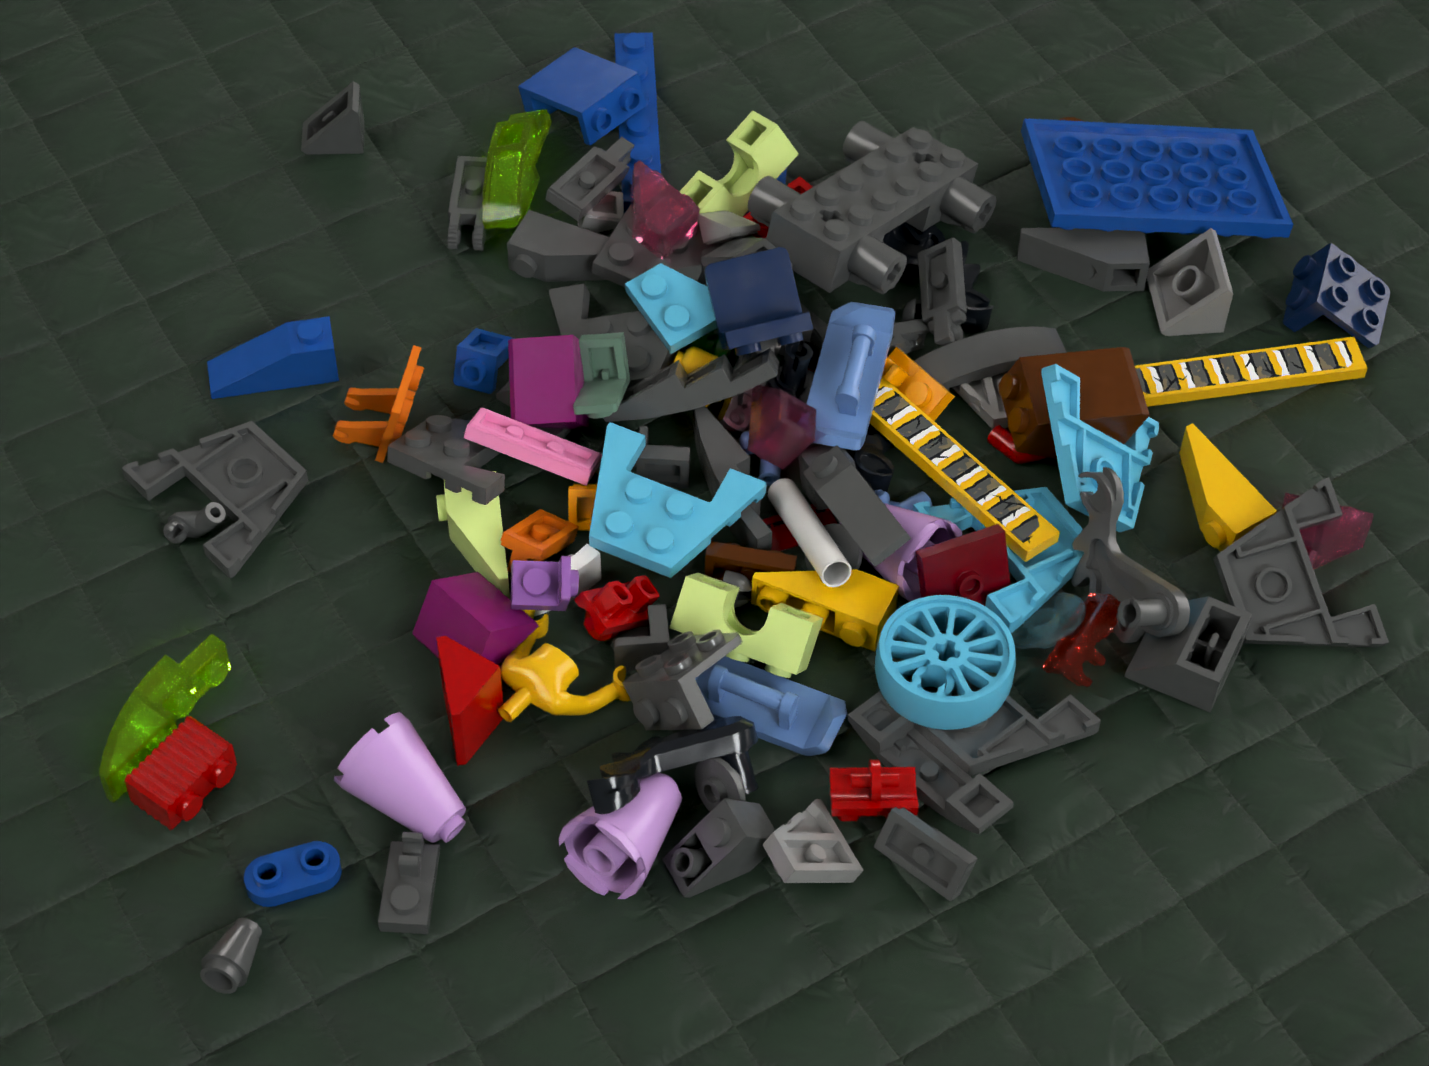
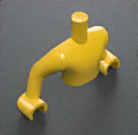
(546, 675)

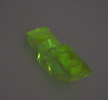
(511, 168)
(154, 706)

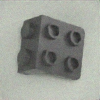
(665, 684)

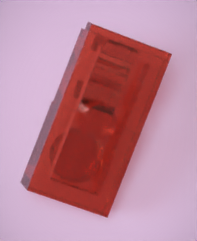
(1078, 645)

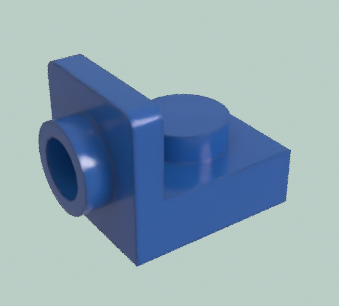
(479, 360)

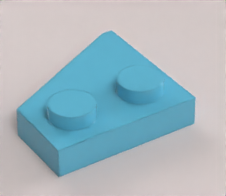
(672, 305)

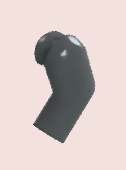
(193, 523)

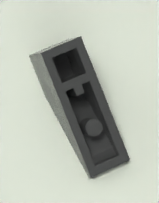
(553, 249)
(856, 505)

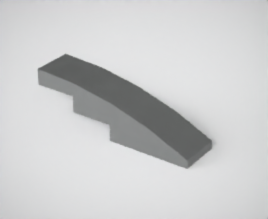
(676, 391)
(718, 454)

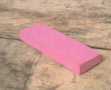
(533, 446)

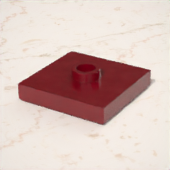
(965, 565)

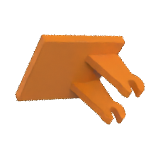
(387, 400)

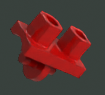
(617, 607)
(872, 791)

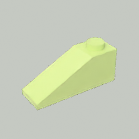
(476, 534)

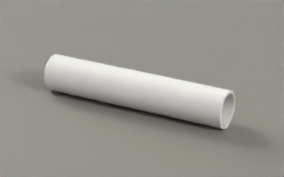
(809, 533)

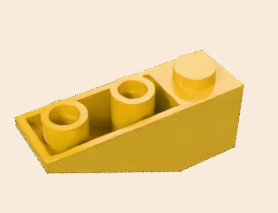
(849, 611)

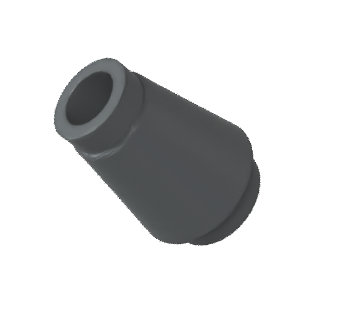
(231, 957)

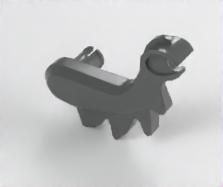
(1145, 598)

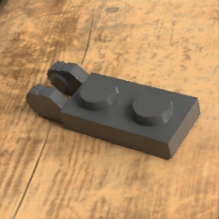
(466, 201)

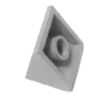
(1192, 288)

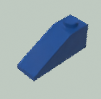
(282, 358)

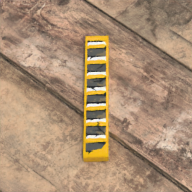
(1251, 371)
(960, 473)

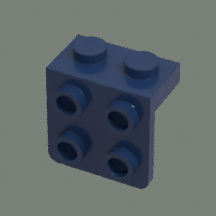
(1342, 291)
(756, 301)

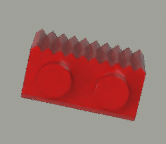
(181, 773)

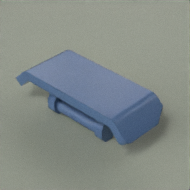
(850, 373)
(779, 707)

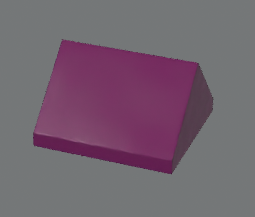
(546, 381)
(472, 614)

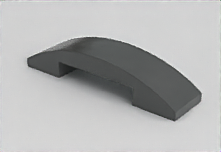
(988, 354)
(939, 781)

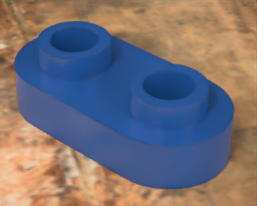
(293, 875)

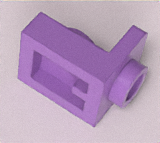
(543, 584)

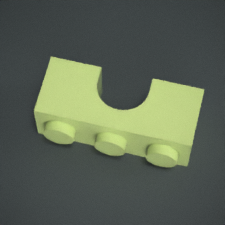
(758, 151)
(782, 643)

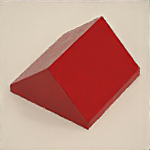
(471, 696)

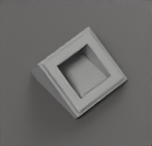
(604, 214)
(724, 226)

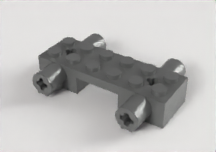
(841, 223)

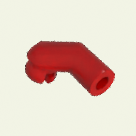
(1003, 442)

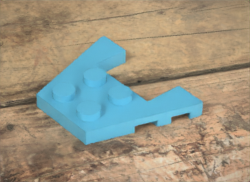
(1086, 449)
(653, 521)
(1039, 576)

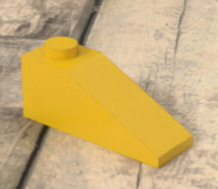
(1221, 496)

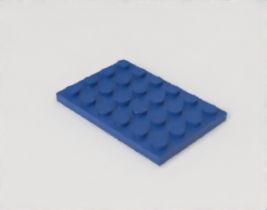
(1154, 178)

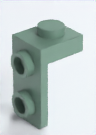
(604, 374)

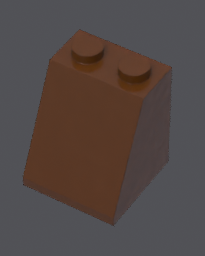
(1108, 397)

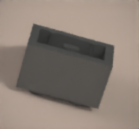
(1197, 659)

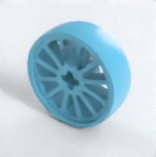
(945, 661)

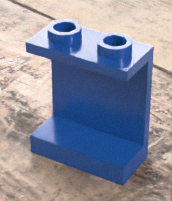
(588, 88)

